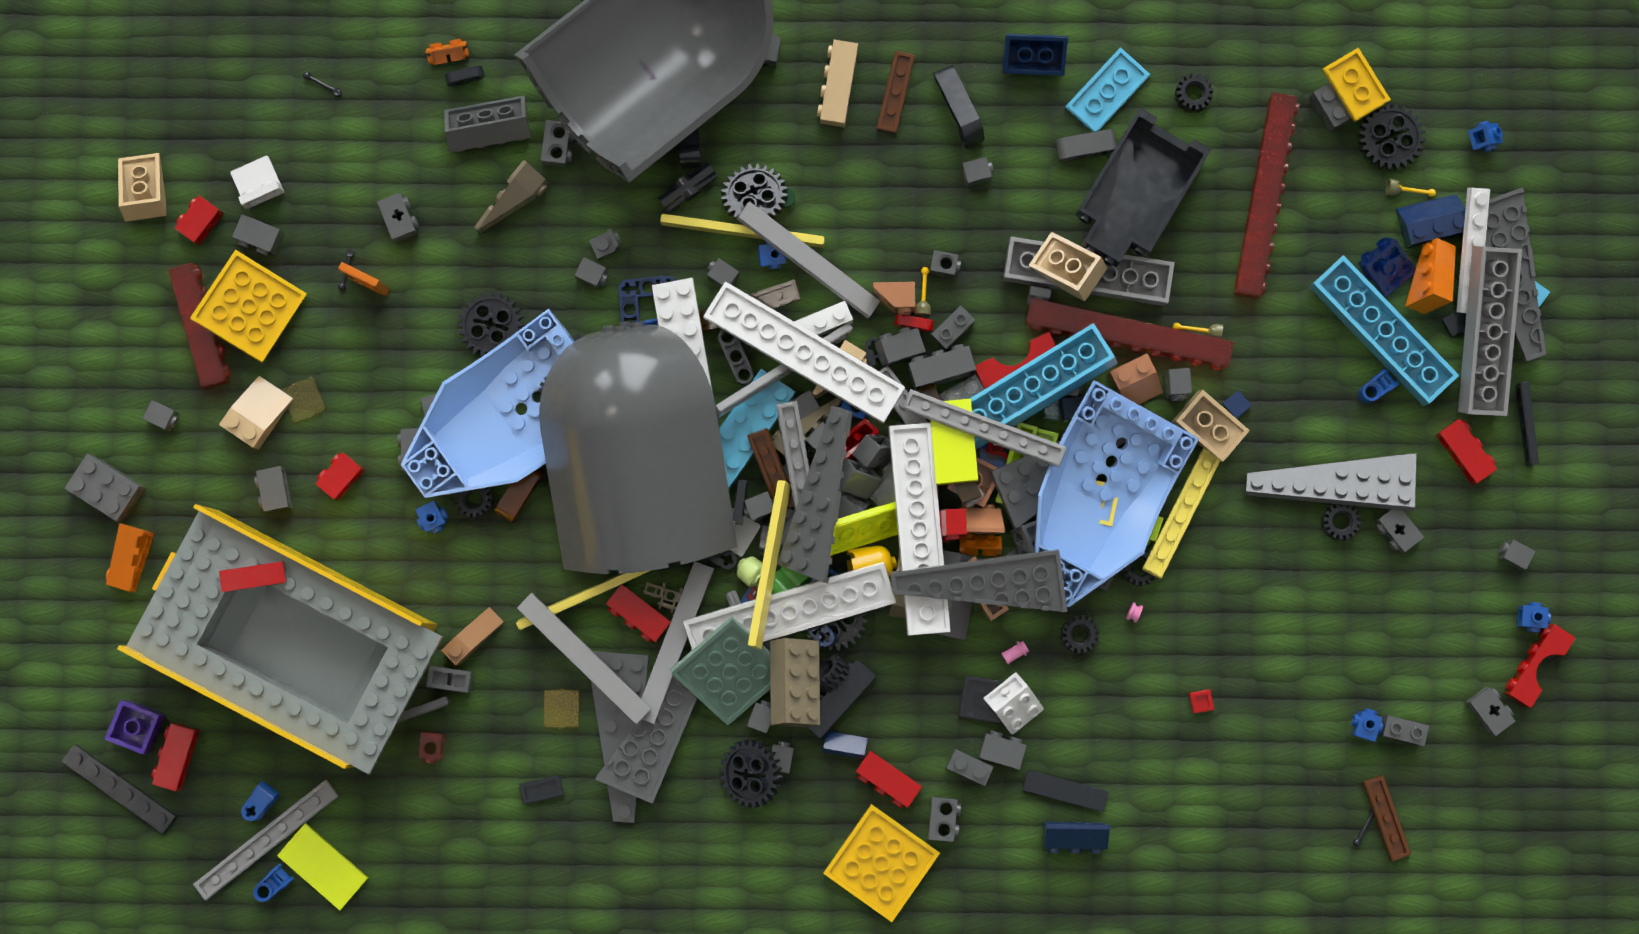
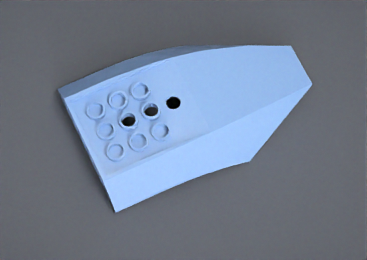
(473, 428)
(1140, 479)

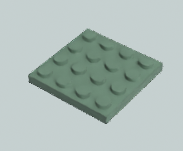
(726, 671)

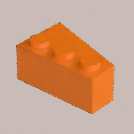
(1433, 277)
(128, 557)

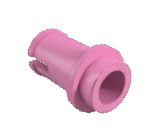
(1015, 652)

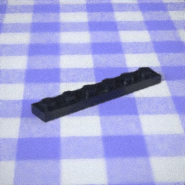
(119, 788)

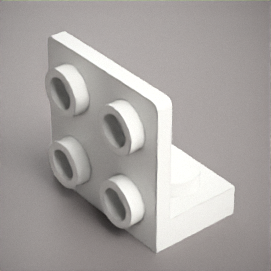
(256, 182)
(1014, 703)

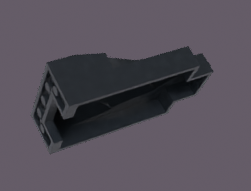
(1138, 189)

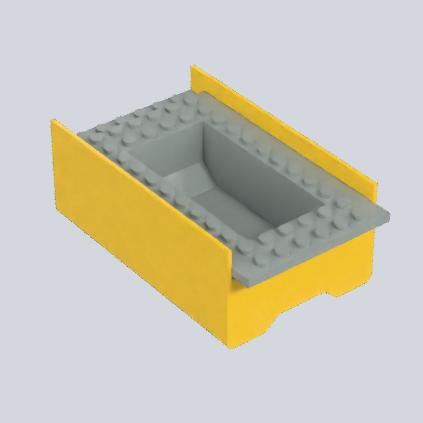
(295, 656)

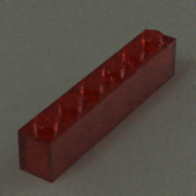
(203, 344)

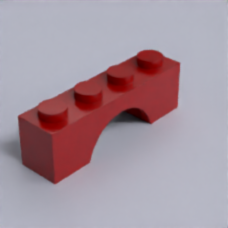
(993, 371)
(1524, 687)

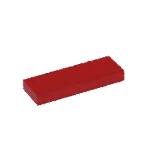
(252, 576)

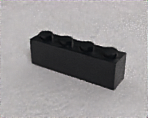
(835, 703)

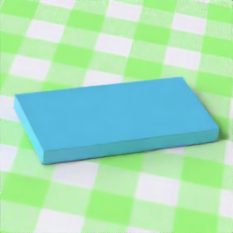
(1107, 90)

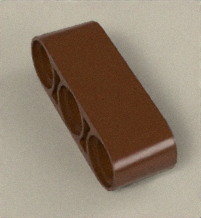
(518, 495)

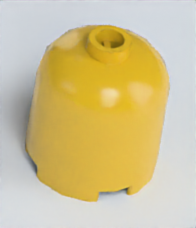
(870, 555)

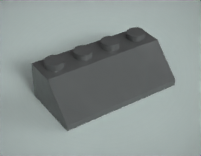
(487, 124)
(958, 610)

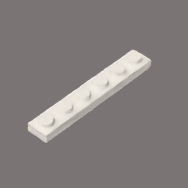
(1473, 235)

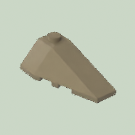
(523, 187)
(808, 424)

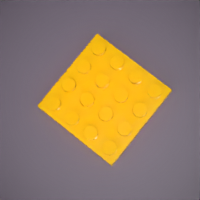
(248, 306)
(881, 863)

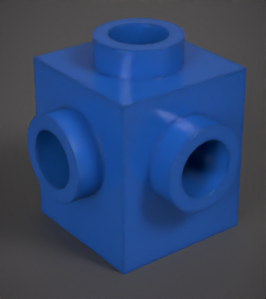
(1486, 136)
(765, 258)
(425, 514)
(1526, 616)
(1359, 725)

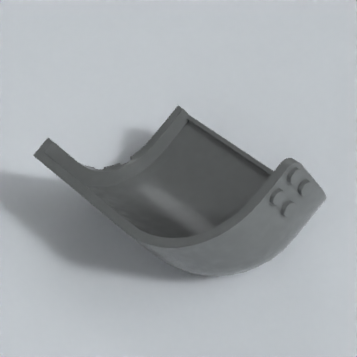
(605, 100)
(634, 453)

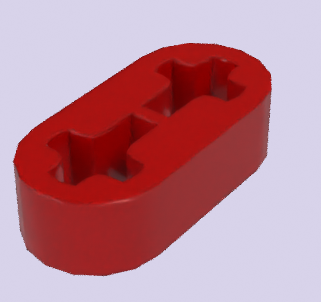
(914, 322)

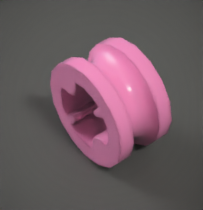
(1134, 612)

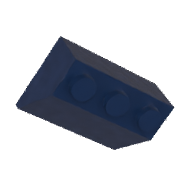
(1034, 54)
(1431, 220)
(1075, 836)

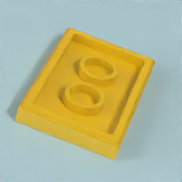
(1356, 84)

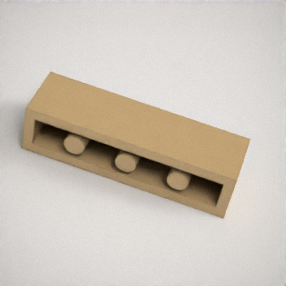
(839, 83)

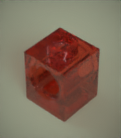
(438, 740)

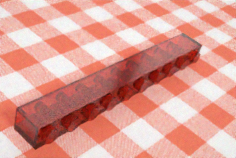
(1265, 195)
(1131, 334)

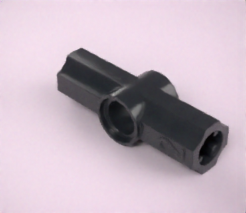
(687, 187)

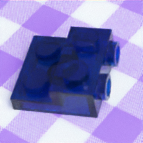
(1387, 265)

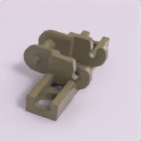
(661, 604)

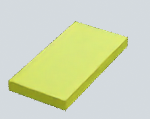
(954, 451)
(864, 528)
(322, 866)

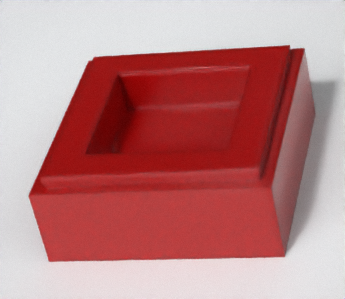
(1201, 701)

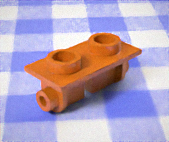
(439, 52)
(990, 545)

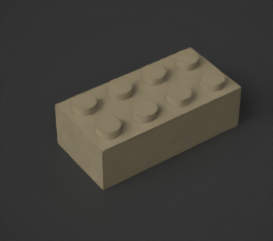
(795, 682)

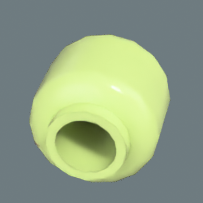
(749, 571)

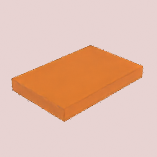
(364, 279)

